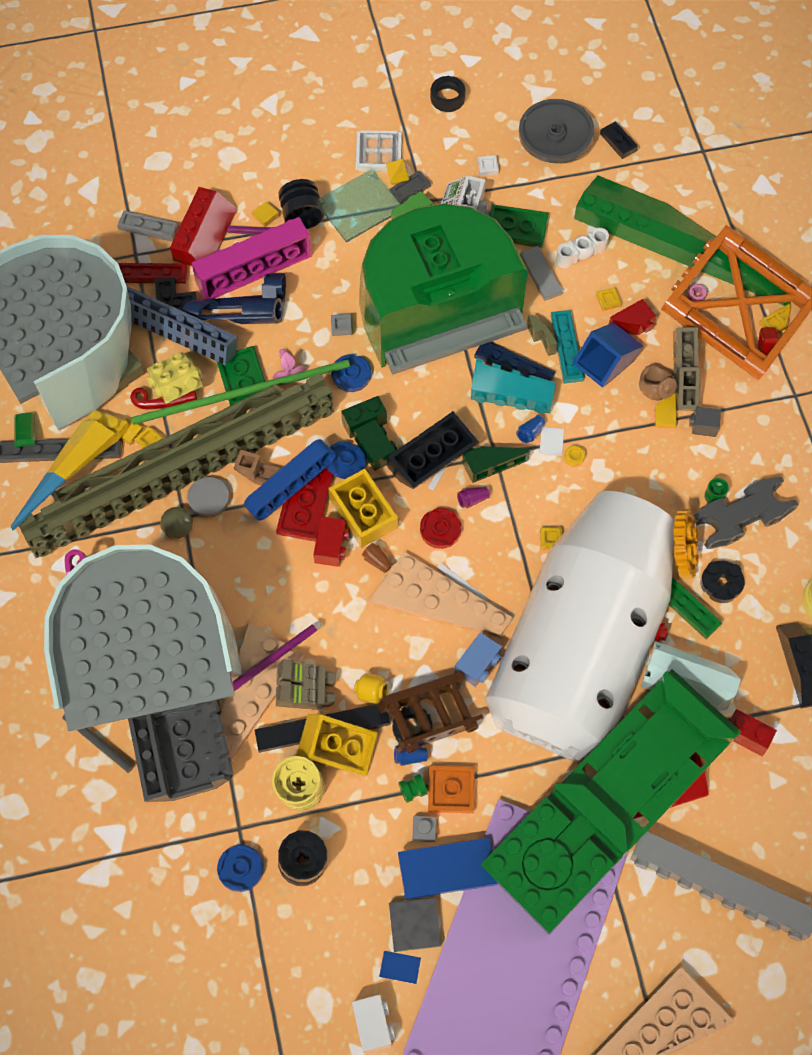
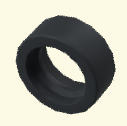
(447, 82)

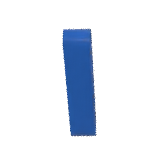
(289, 479)

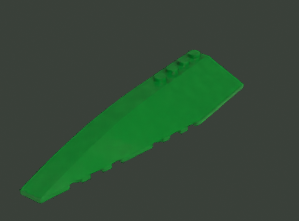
(660, 230)

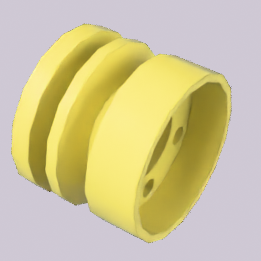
(289, 774)

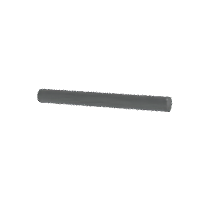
(105, 748)

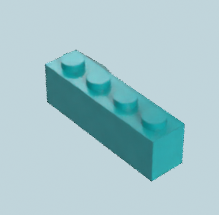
(511, 388)

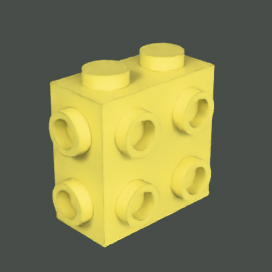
(174, 377)

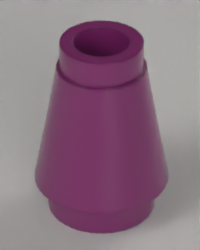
(471, 496)

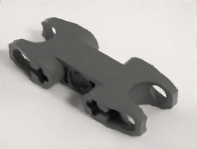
(757, 506)

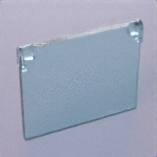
(358, 205)

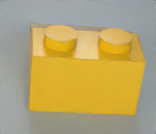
(337, 744)

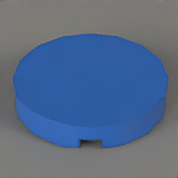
(354, 377)
(347, 460)
(240, 868)

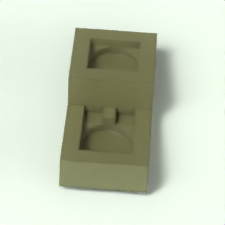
(540, 332)

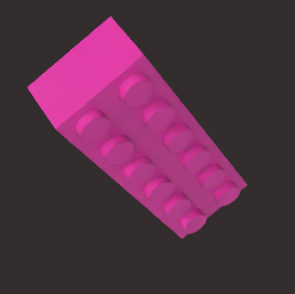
(252, 259)

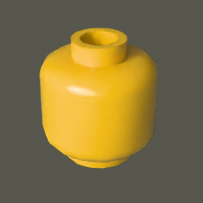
(371, 688)

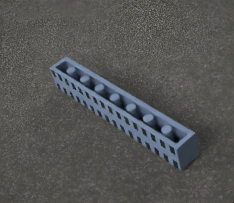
(182, 327)

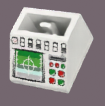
(465, 192)

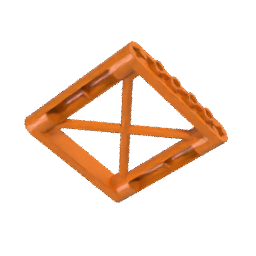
(737, 246)

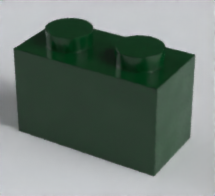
(363, 413)
(374, 443)

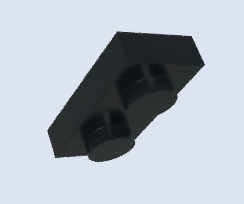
(618, 140)

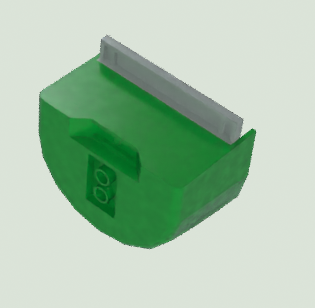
(439, 285)

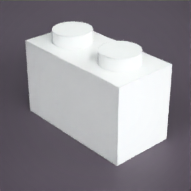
(372, 1024)

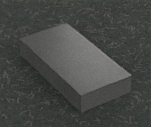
(415, 184)

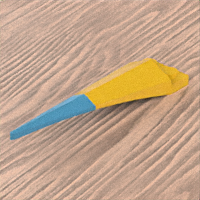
(85, 444)

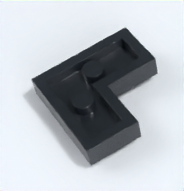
(167, 293)

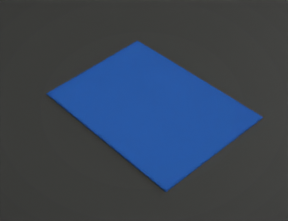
(400, 967)

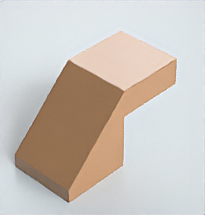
(250, 466)

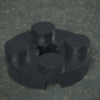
(726, 570)

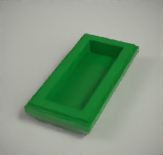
(24, 429)

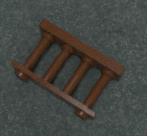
(432, 691)

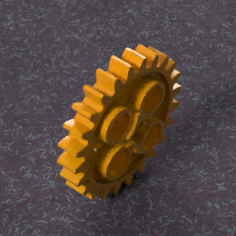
(686, 541)

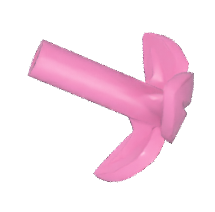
(287, 364)

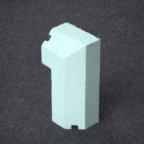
(710, 679)

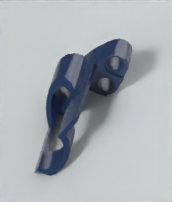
(255, 309)

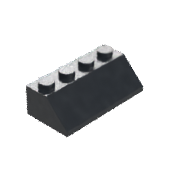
(431, 451)

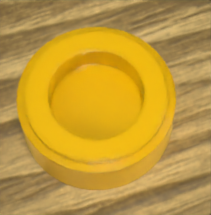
(574, 456)

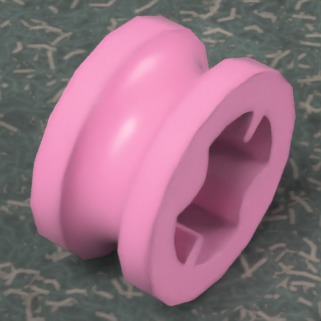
(697, 289)

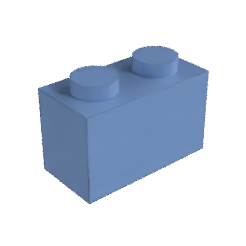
(479, 659)

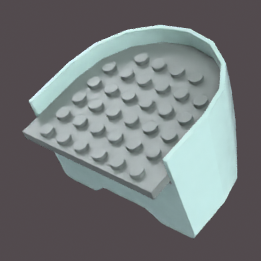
(63, 324)
(136, 638)

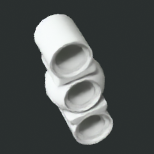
(582, 248)

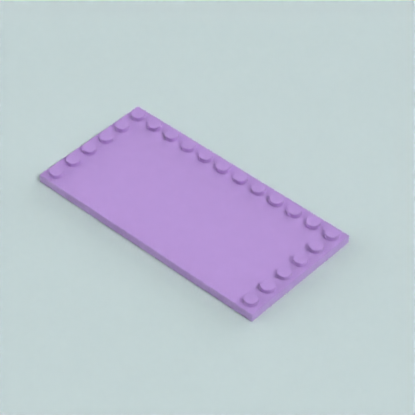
(501, 976)

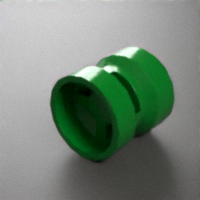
(716, 486)
(412, 788)

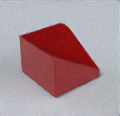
(767, 339)

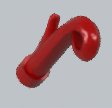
(159, 402)

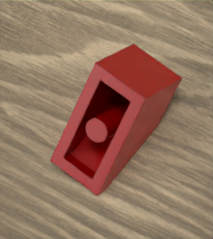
(635, 318)

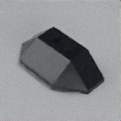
(797, 649)

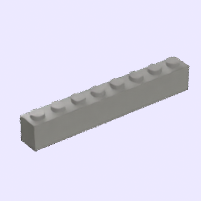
(724, 885)

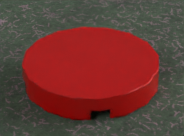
(440, 528)

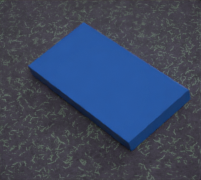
(445, 868)

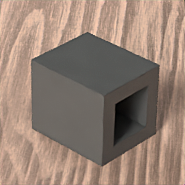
(705, 421)

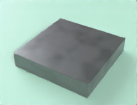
(414, 925)

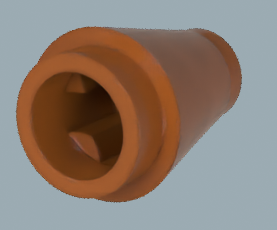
(375, 556)

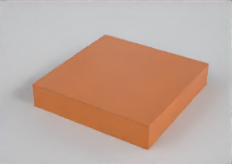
(451, 789)

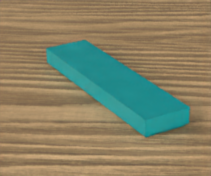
(566, 346)

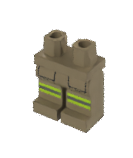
(303, 686)

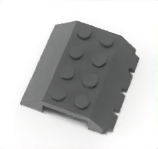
(180, 752)

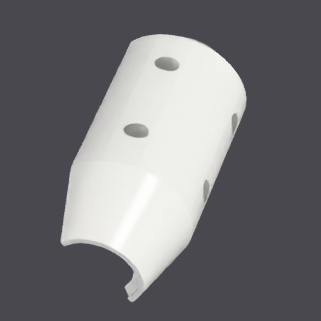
(583, 637)

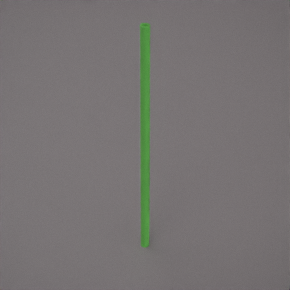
(239, 392)

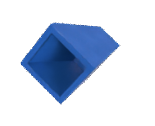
(607, 353)

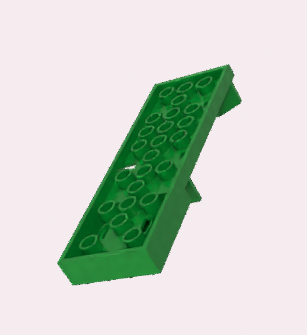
(589, 822)

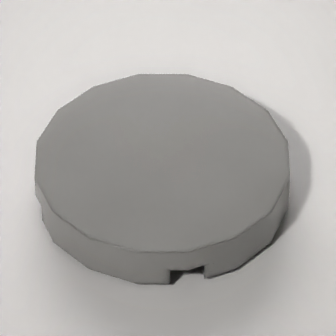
(208, 497)

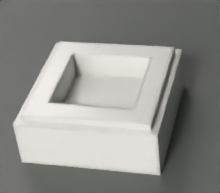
(487, 165)

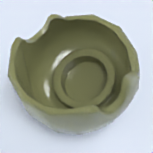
(176, 522)

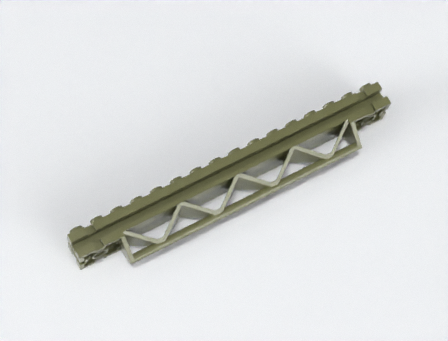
(177, 466)

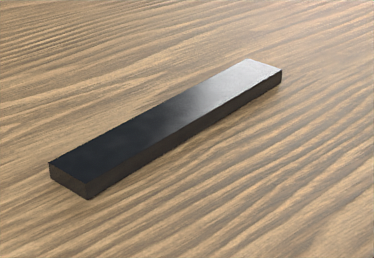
(290, 733)

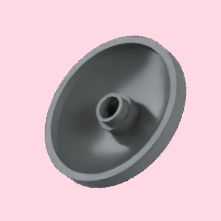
(556, 131)

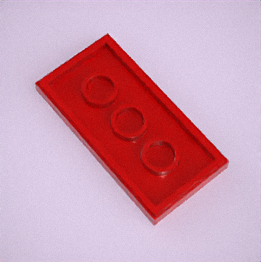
(303, 511)

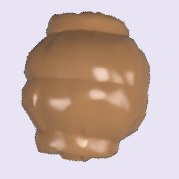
(657, 383)

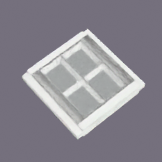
(377, 149)

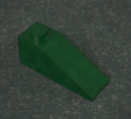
(488, 461)

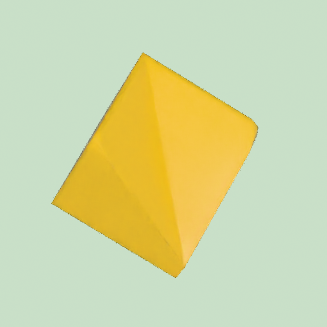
(397, 171)

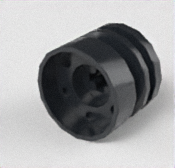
(301, 200)
(311, 848)

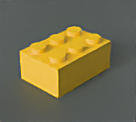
(363, 508)

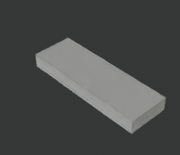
(148, 226)
(541, 273)

